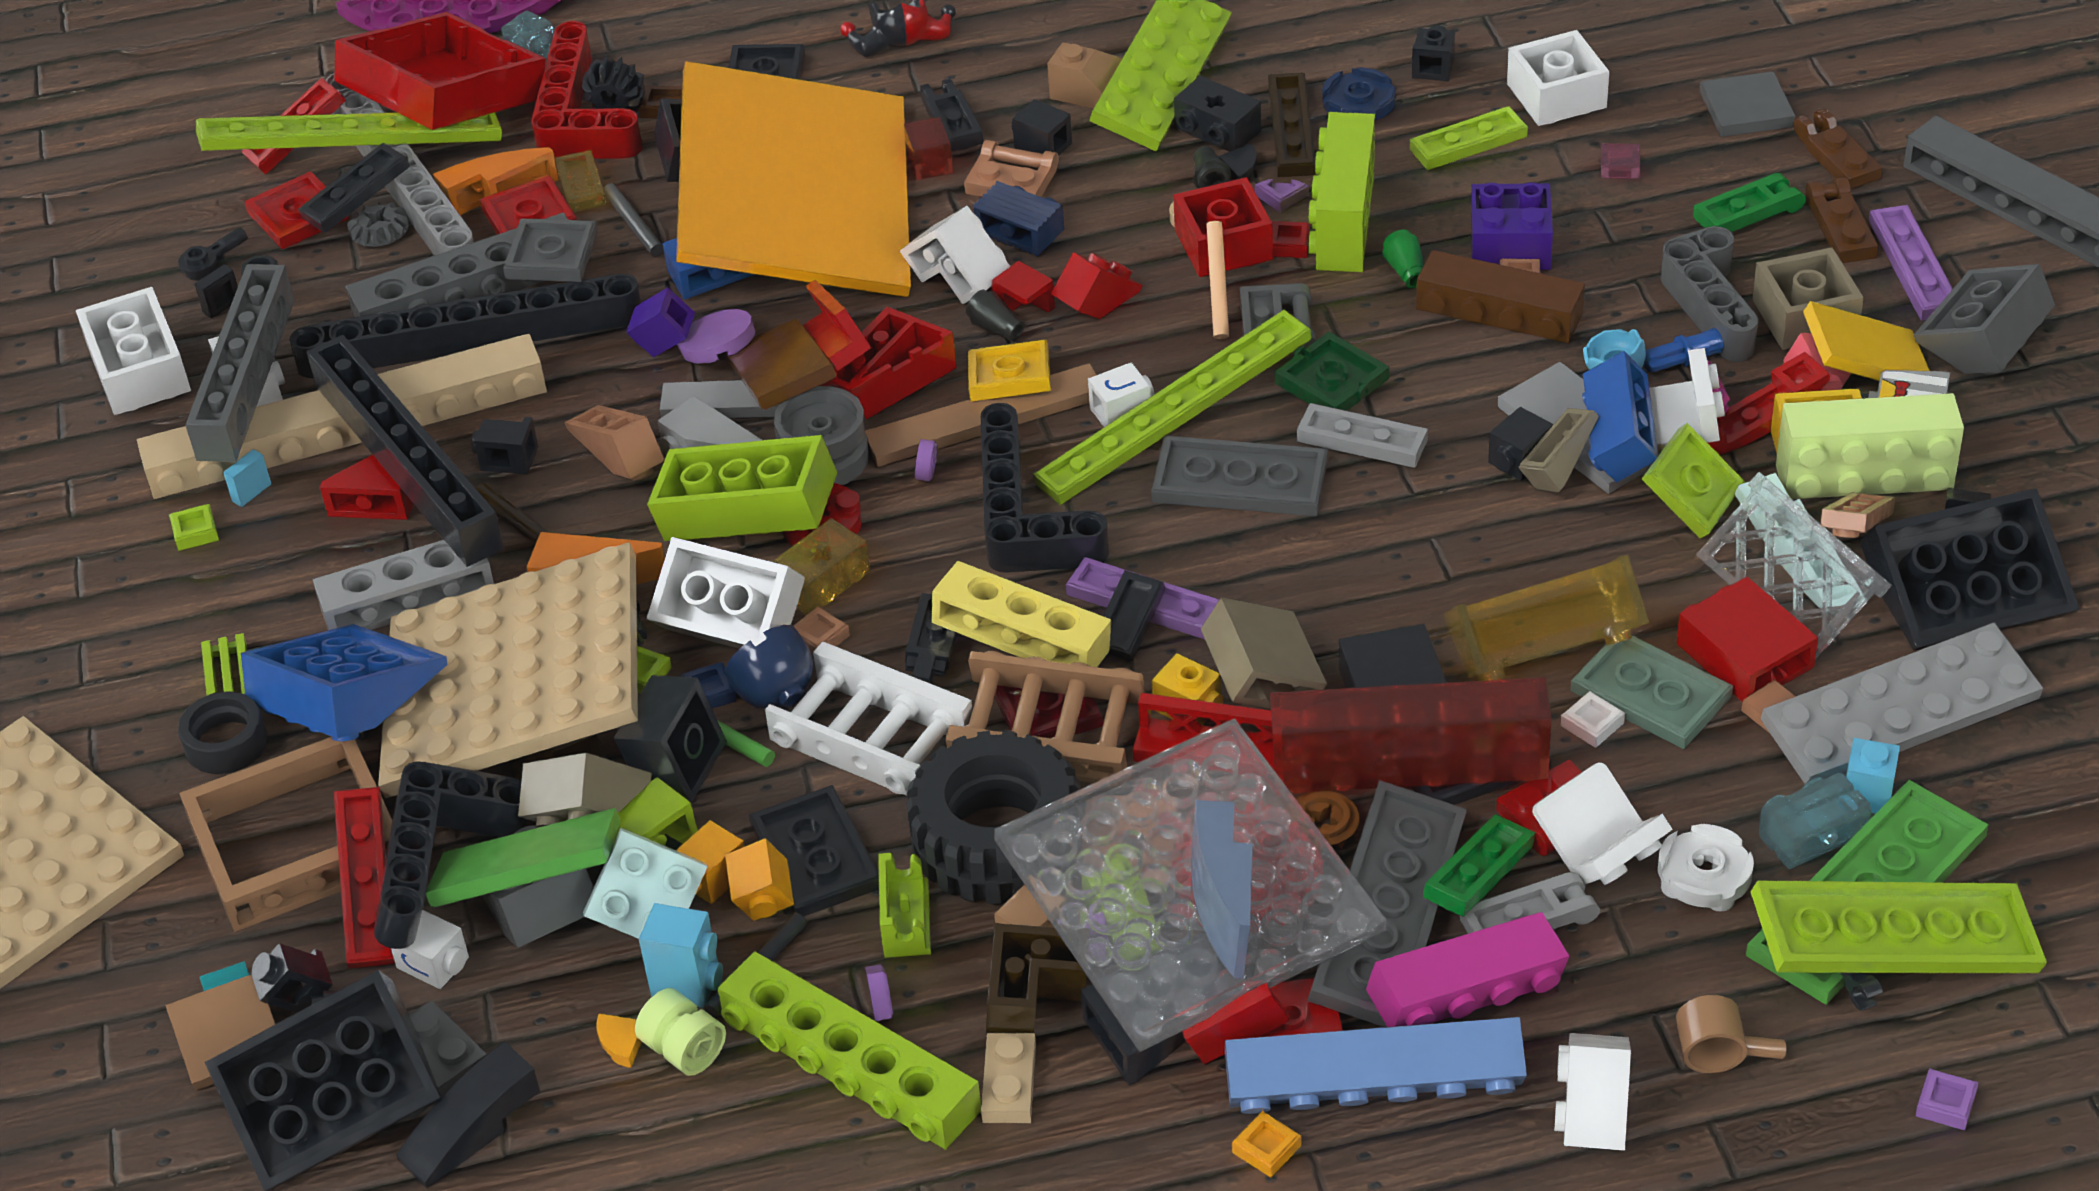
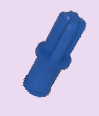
(1677, 351)

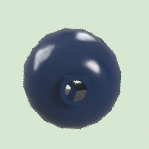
(773, 670)

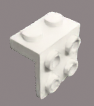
(1689, 402)
(1597, 826)

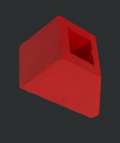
(1095, 285)

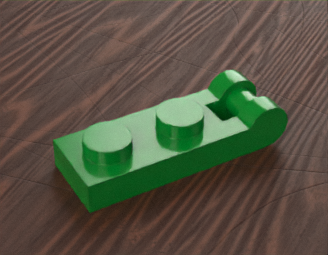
(1750, 203)

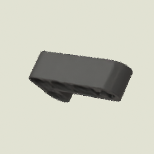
(1695, 276)

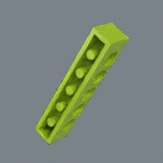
(850, 1050)

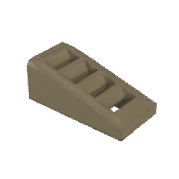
(1559, 449)

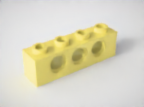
(1018, 618)

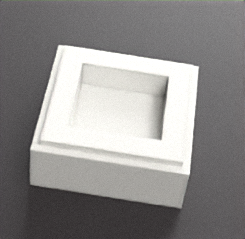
(1592, 719)

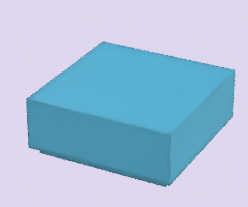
(247, 478)

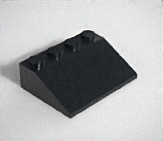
(1971, 568)
(324, 1079)

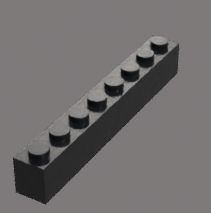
(406, 451)

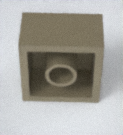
(1789, 284)

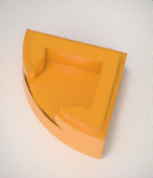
(618, 1038)

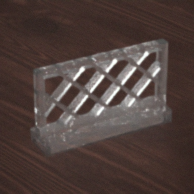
(1806, 532)

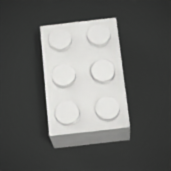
(133, 350)
(722, 594)

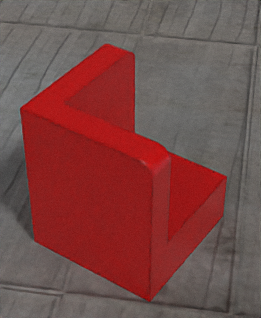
(1024, 285)

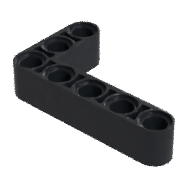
(1029, 540)
(430, 798)

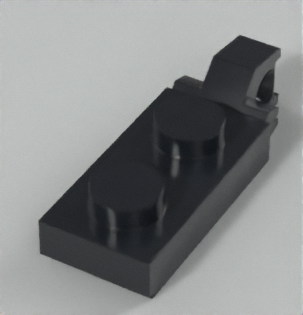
(928, 645)

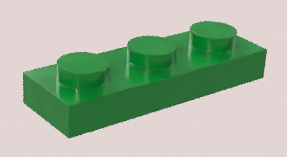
(1478, 865)

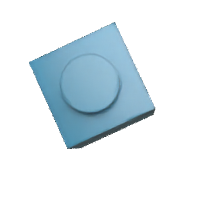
(1873, 770)

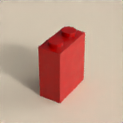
(1746, 638)

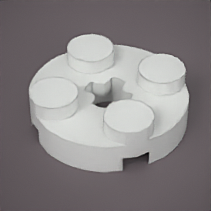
(1705, 888)

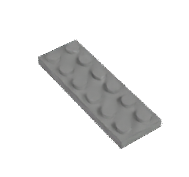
(1902, 701)

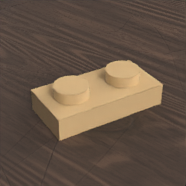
(1008, 1078)

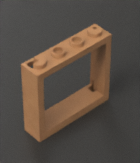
(295, 882)

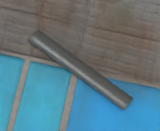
(633, 220)

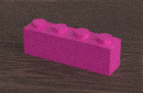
(1468, 972)

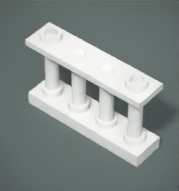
(869, 685)

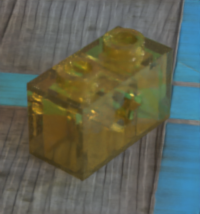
(829, 561)

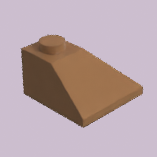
(1080, 74)

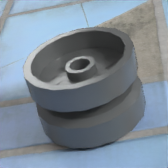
(837, 418)

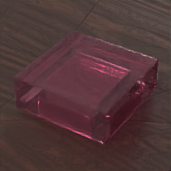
(1620, 160)

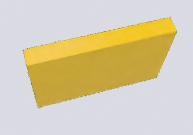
(1862, 343)

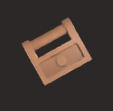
(987, 171)

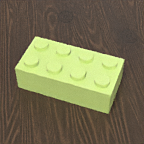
(1869, 446)

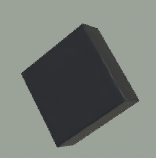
(216, 291)

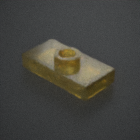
(580, 181)

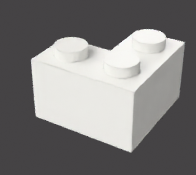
(958, 251)
(1596, 1091)

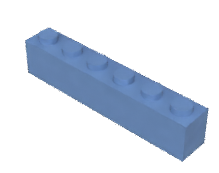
(1375, 1063)

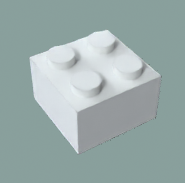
(1557, 77)

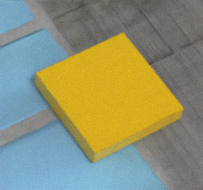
(1009, 370)

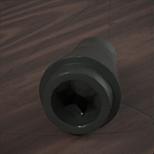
(1209, 168)
(993, 314)

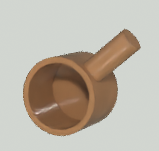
(1715, 1037)

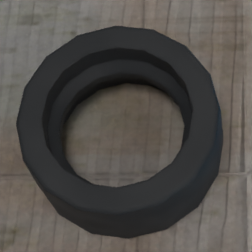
(227, 755)

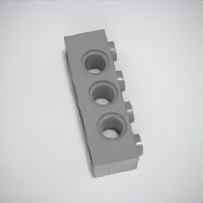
(390, 585)

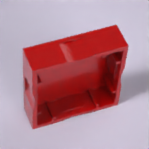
(438, 70)

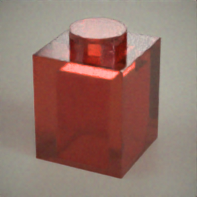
(928, 148)

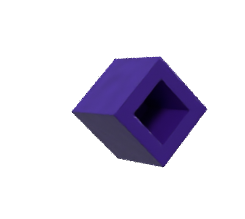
(660, 322)

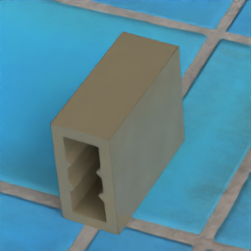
(1260, 652)

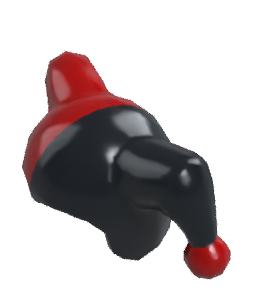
(899, 27)

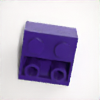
(1511, 222)

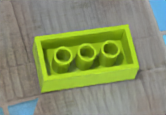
(1342, 192)
(743, 488)

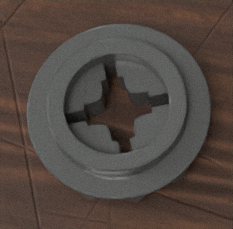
(379, 233)

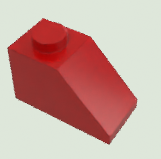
(365, 492)

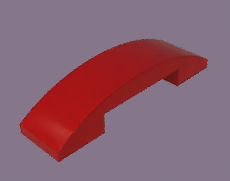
(1753, 415)

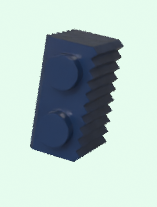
(1019, 217)

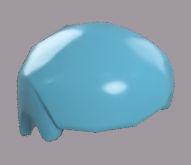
(1612, 342)

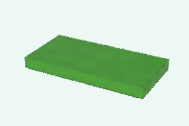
(523, 857)

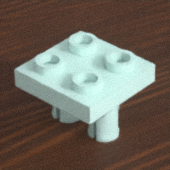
(639, 876)

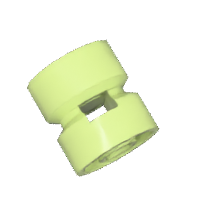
(680, 1032)

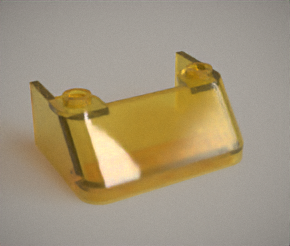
(1547, 618)

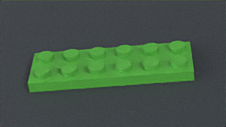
(1905, 841)

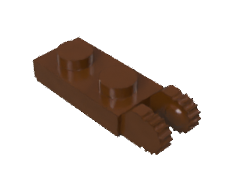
(1836, 149)

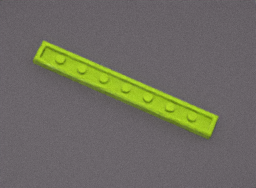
(336, 130)
(1171, 407)

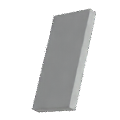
(1548, 397)

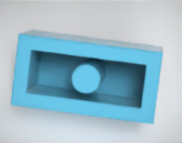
(680, 952)

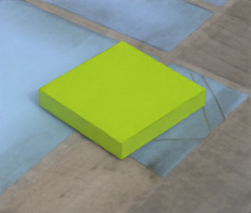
(1693, 480)

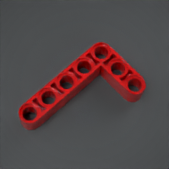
(557, 111)

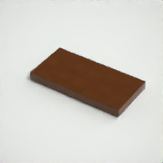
(781, 364)

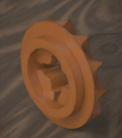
(1343, 817)

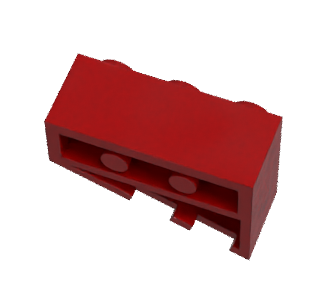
(901, 360)

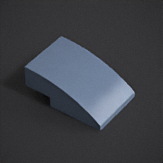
(1222, 882)

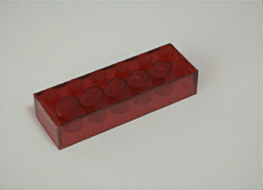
(1411, 735)

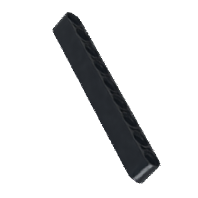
(477, 321)

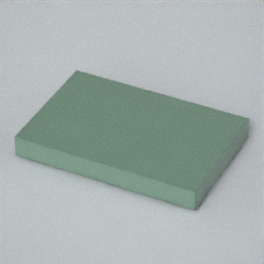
(1654, 689)

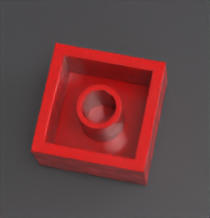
(1243, 219)

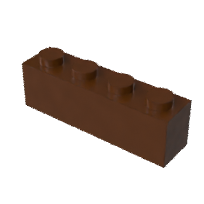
(1500, 296)

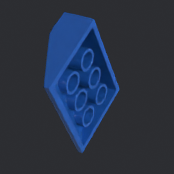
(338, 679)

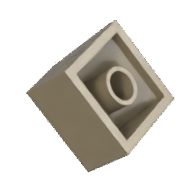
(576, 787)

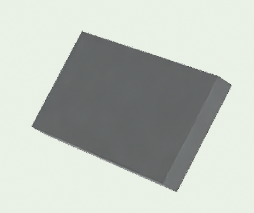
(1240, 475)

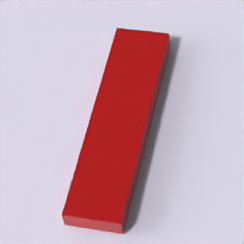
(361, 873)

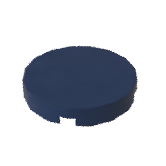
(1359, 92)

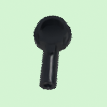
(201, 261)

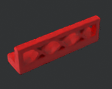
(834, 329)
(1159, 735)

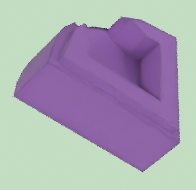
(1281, 195)
(879, 992)

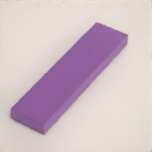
(1911, 258)
(1177, 610)

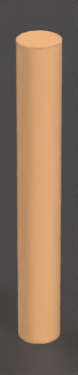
(1217, 280)

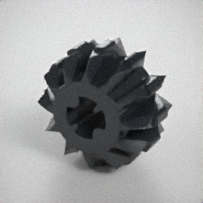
(613, 85)

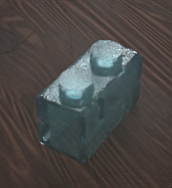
(1813, 819)

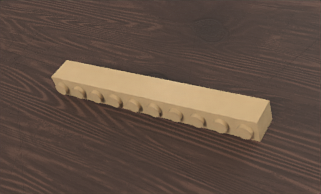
(311, 425)

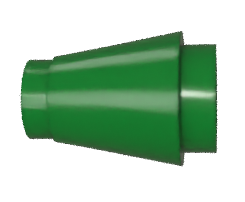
(1404, 255)

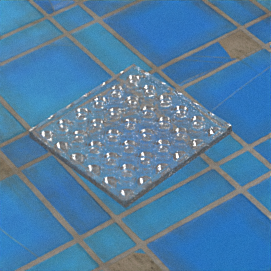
(1121, 895)

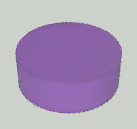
(926, 460)

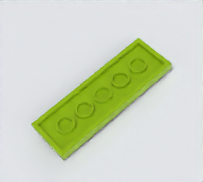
(1157, 67)
(1897, 927)

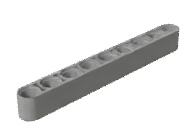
(414, 188)

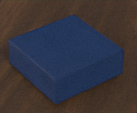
(714, 684)

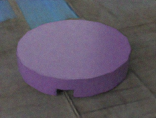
(717, 333)

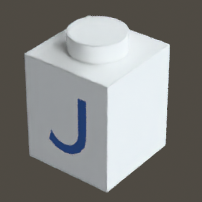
(1117, 392)
(436, 952)

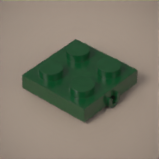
(1331, 373)

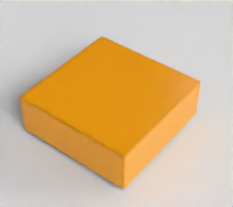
(1266, 1144)

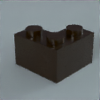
(1025, 967)

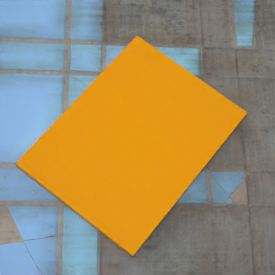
(793, 180)

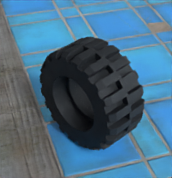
(973, 777)

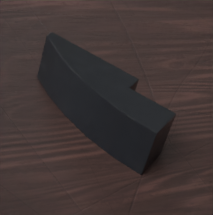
(469, 1115)

